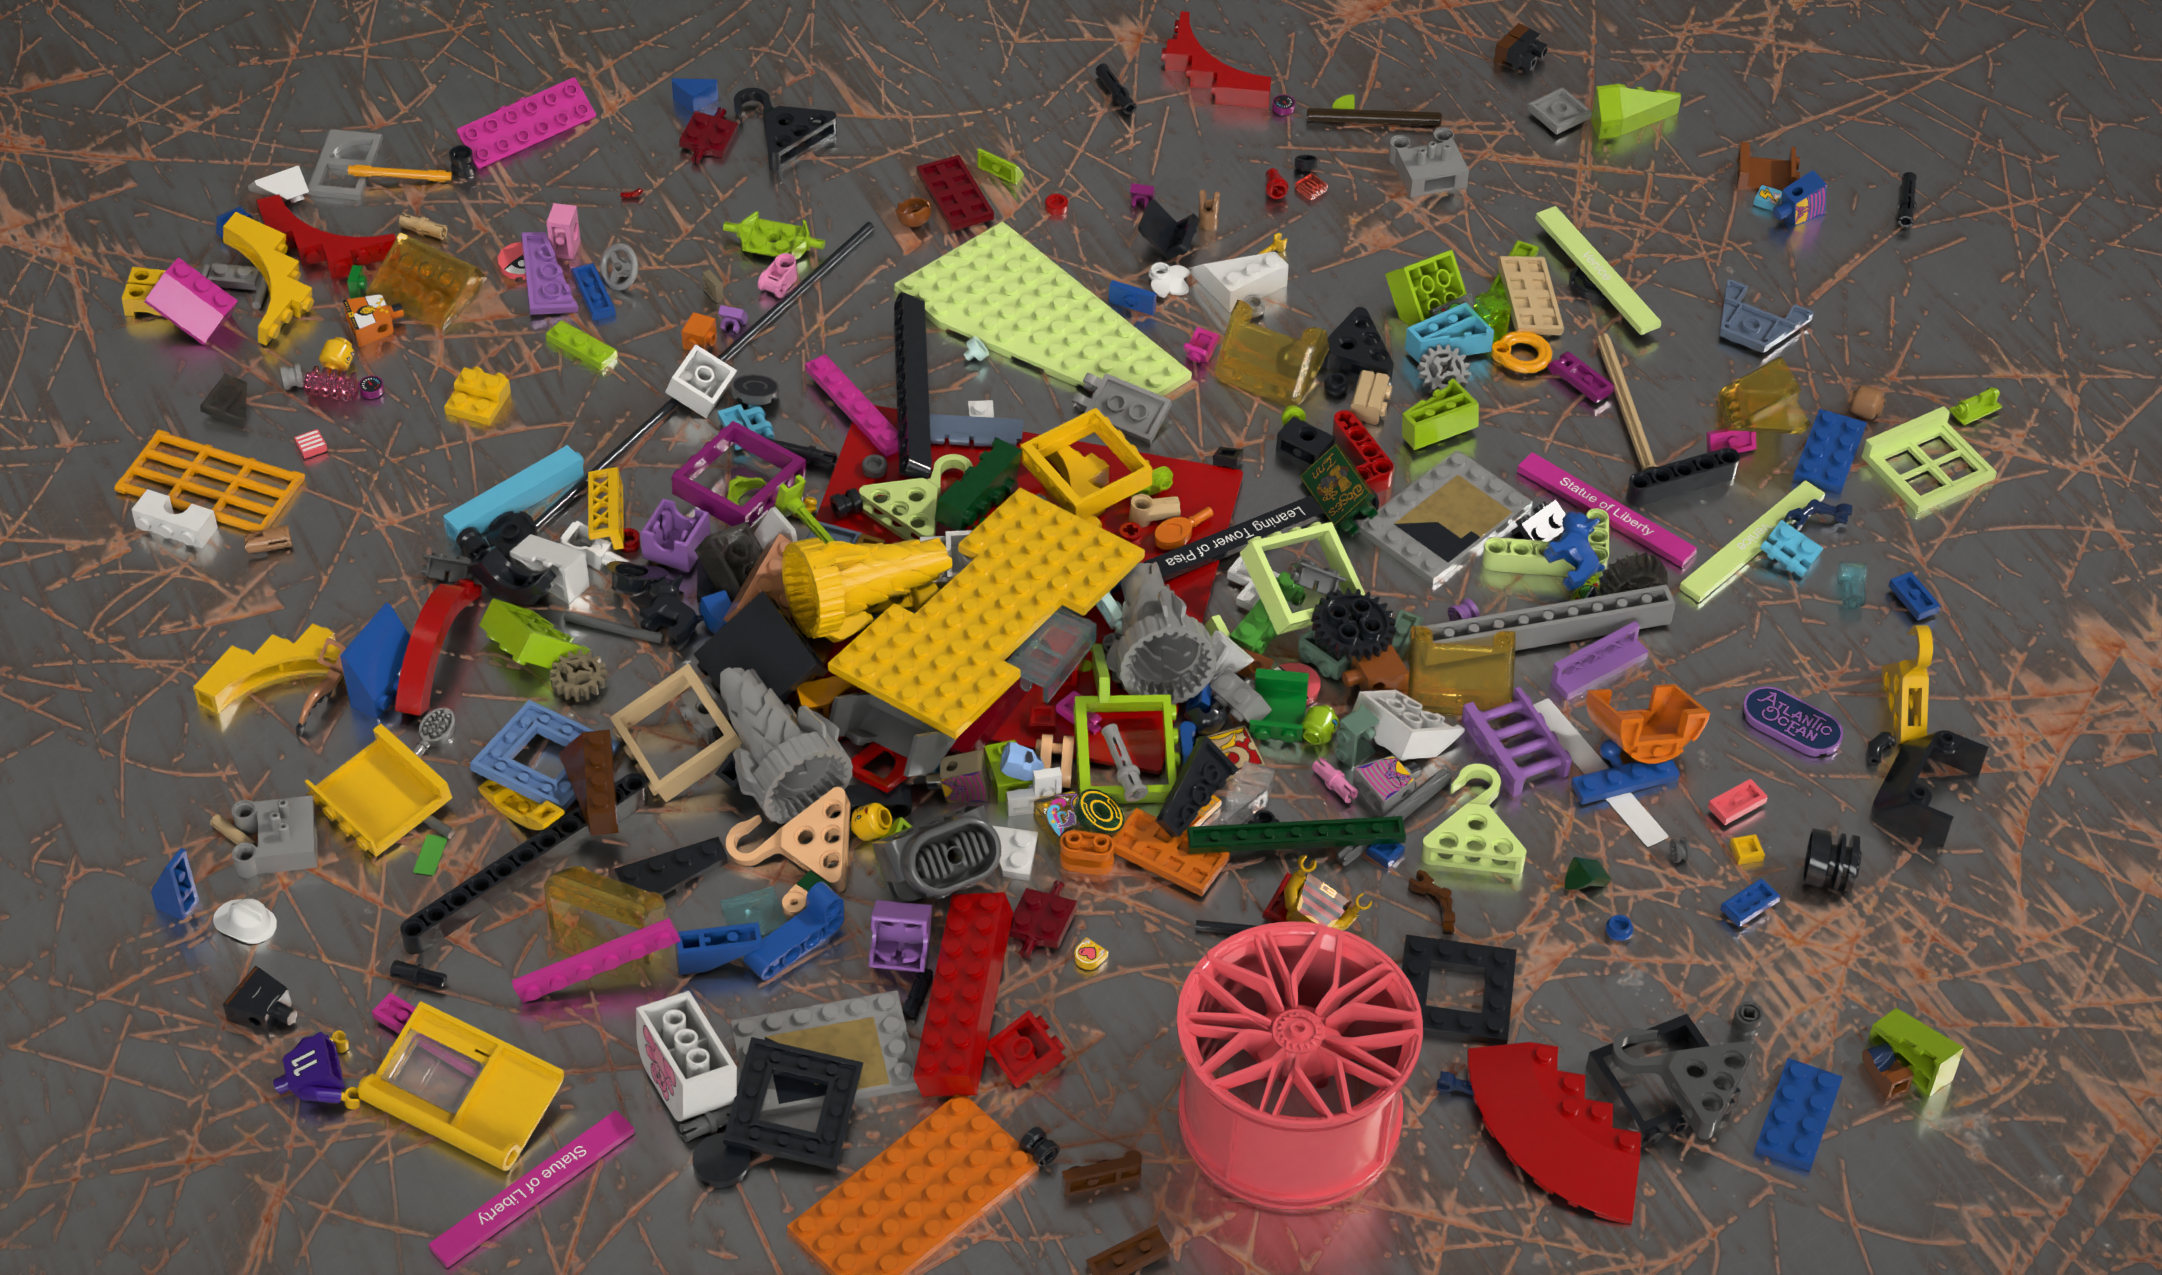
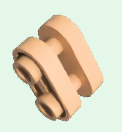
(1046, 747)

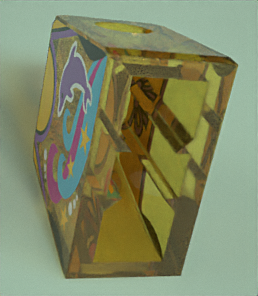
(1056, 816)

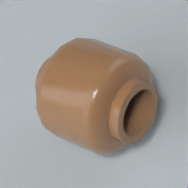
(1866, 402)

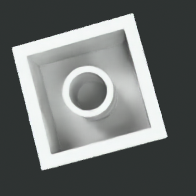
(700, 381)

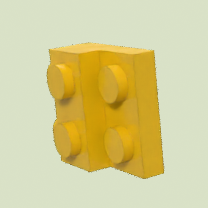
(478, 395)

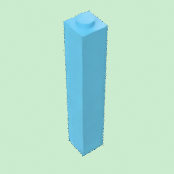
(517, 492)

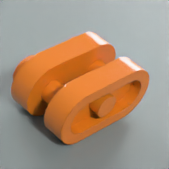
(1087, 852)

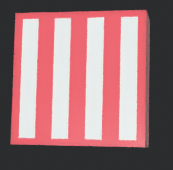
(310, 443)

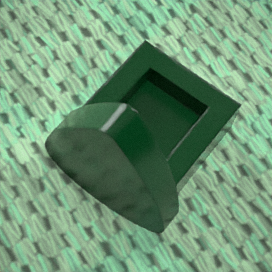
(1585, 873)

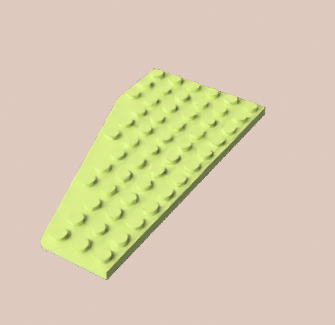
(1037, 313)

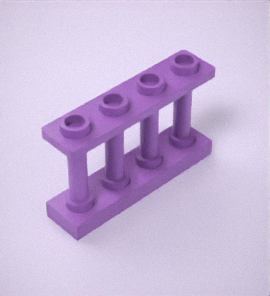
(1502, 758)

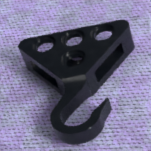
(788, 127)
(1351, 353)

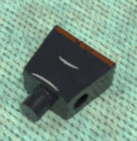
(260, 1002)

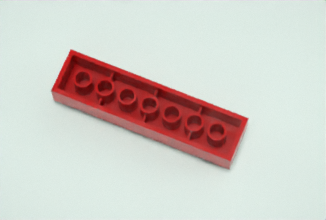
(963, 995)

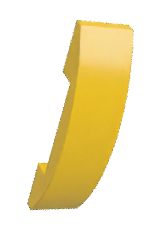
(520, 808)

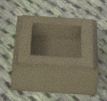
(712, 286)

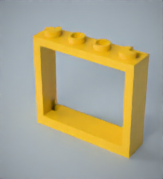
(1070, 432)

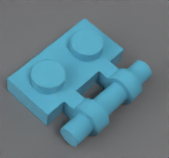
(744, 417)
(1791, 548)

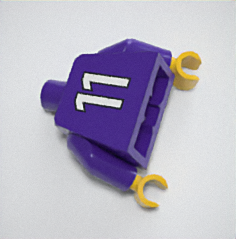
(315, 1071)

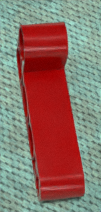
(1363, 451)

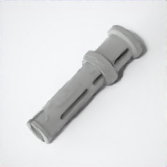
(1127, 772)

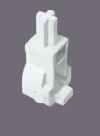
(597, 550)

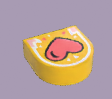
(1089, 954)

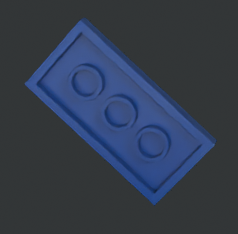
(1830, 451)
(1798, 1114)

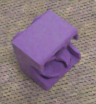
(672, 537)
(900, 936)

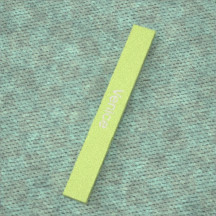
(1598, 270)
(1746, 544)

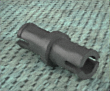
(706, 1123)

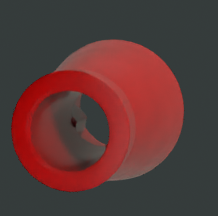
(1275, 184)

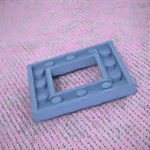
(497, 756)

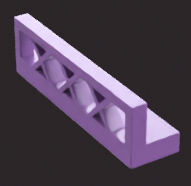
(1603, 661)

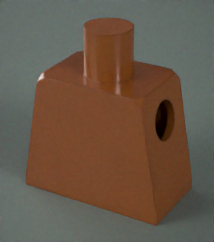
(1378, 673)

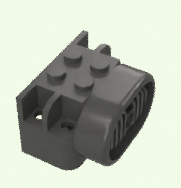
(917, 859)

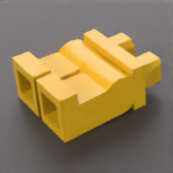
(139, 285)

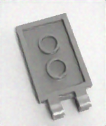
(1125, 404)

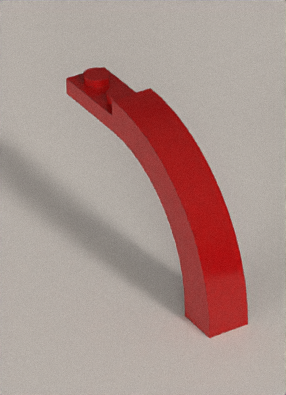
(427, 641)

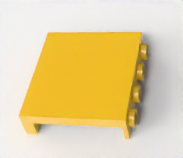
(380, 793)

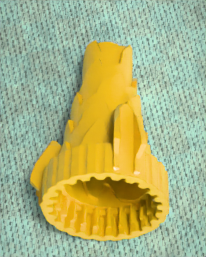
(839, 579)

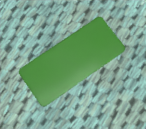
(430, 855)

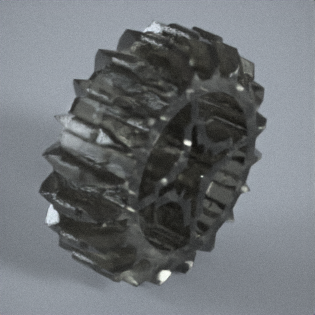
(1633, 574)

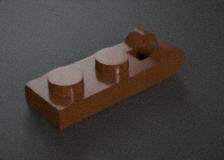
(1102, 1174)

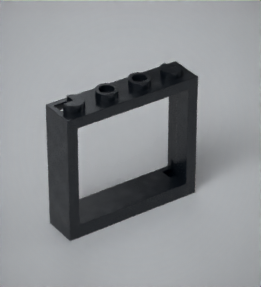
(1601, 1062)

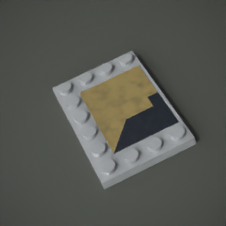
(1445, 517)
(856, 1029)

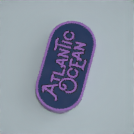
(1792, 721)

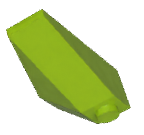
(1624, 109)

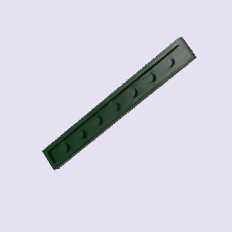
(1295, 834)

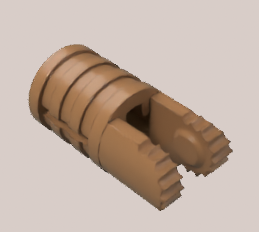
(1208, 211)
(268, 539)

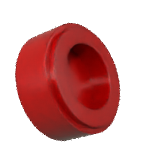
(1056, 204)

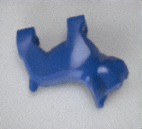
(1575, 549)

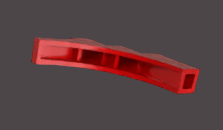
(1227, 84)
(317, 246)

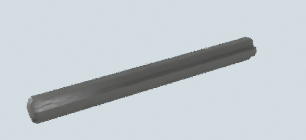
(1403, 808)

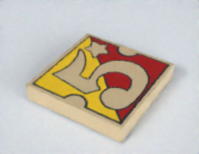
(1237, 747)

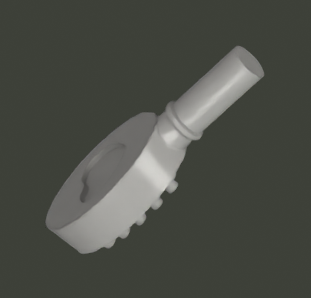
(435, 730)

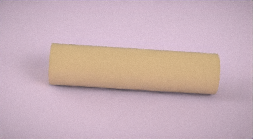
(230, 830)

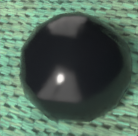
(1207, 723)

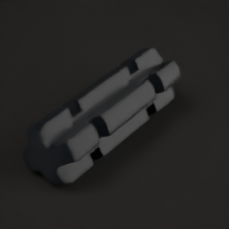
(917, 993)

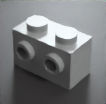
(1239, 697)

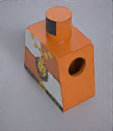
(371, 318)

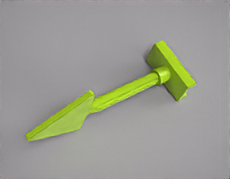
(790, 503)

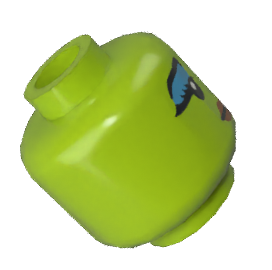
(1319, 724)

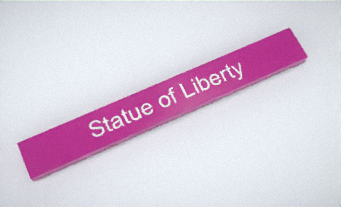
(1620, 516)
(531, 1189)

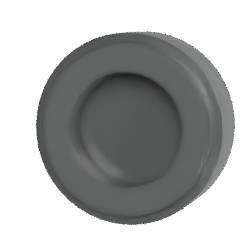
(874, 466)

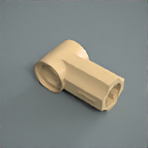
(1145, 509)

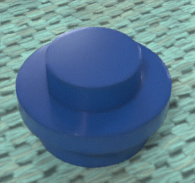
(1619, 928)

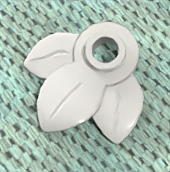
(1168, 279)

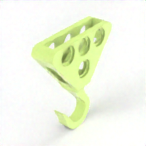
(910, 501)
(1475, 831)

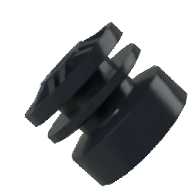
(1831, 860)

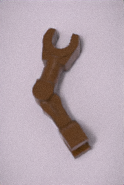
(1443, 895)

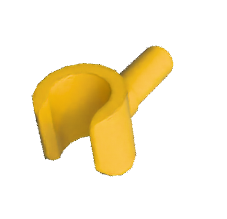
(1277, 244)

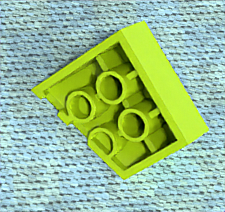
(1425, 286)
(527, 635)

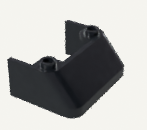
(1907, 803)

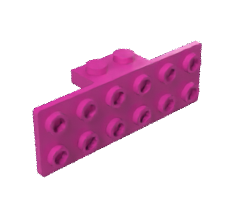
(526, 123)

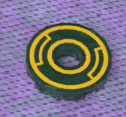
(1095, 800)

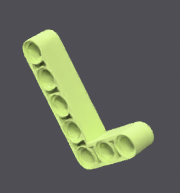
(1528, 557)

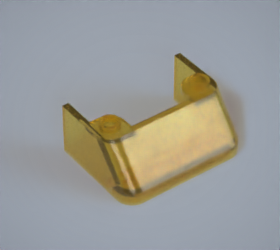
(604, 897)

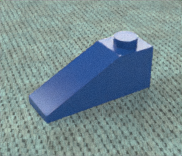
(175, 888)
(712, 947)

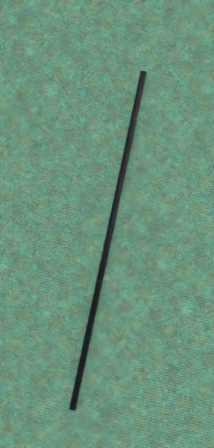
(582, 484)

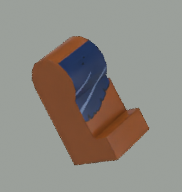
(1887, 1070)

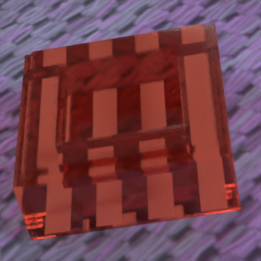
(1311, 186)

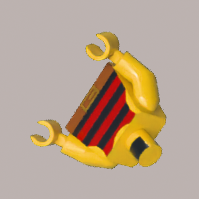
(1316, 902)

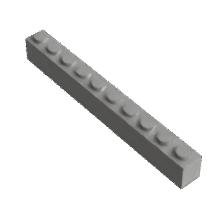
(1563, 620)

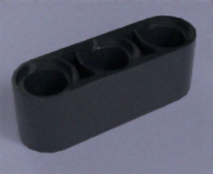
(897, 801)

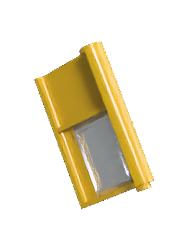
(465, 1097)

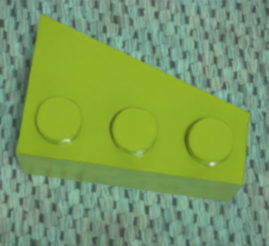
(1440, 417)
(1925, 1051)

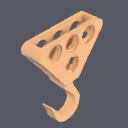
(810, 823)

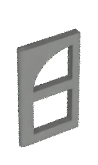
(334, 143)

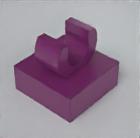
(1141, 193)

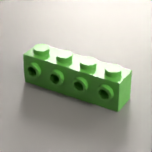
(1256, 628)

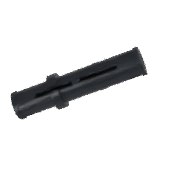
(1119, 93)
(1907, 204)
(810, 453)

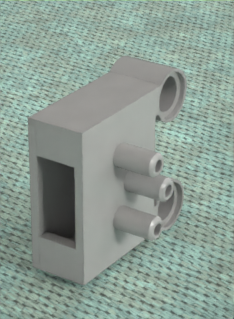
(1429, 167)
(284, 835)

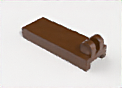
(1130, 1254)

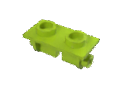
(1977, 406)

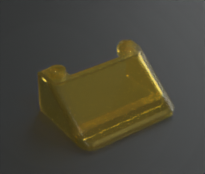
(1269, 360)
(1764, 401)
(1453, 675)

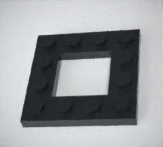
(1494, 962)
(768, 1058)

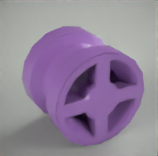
(1464, 610)

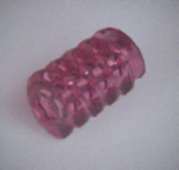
(331, 385)

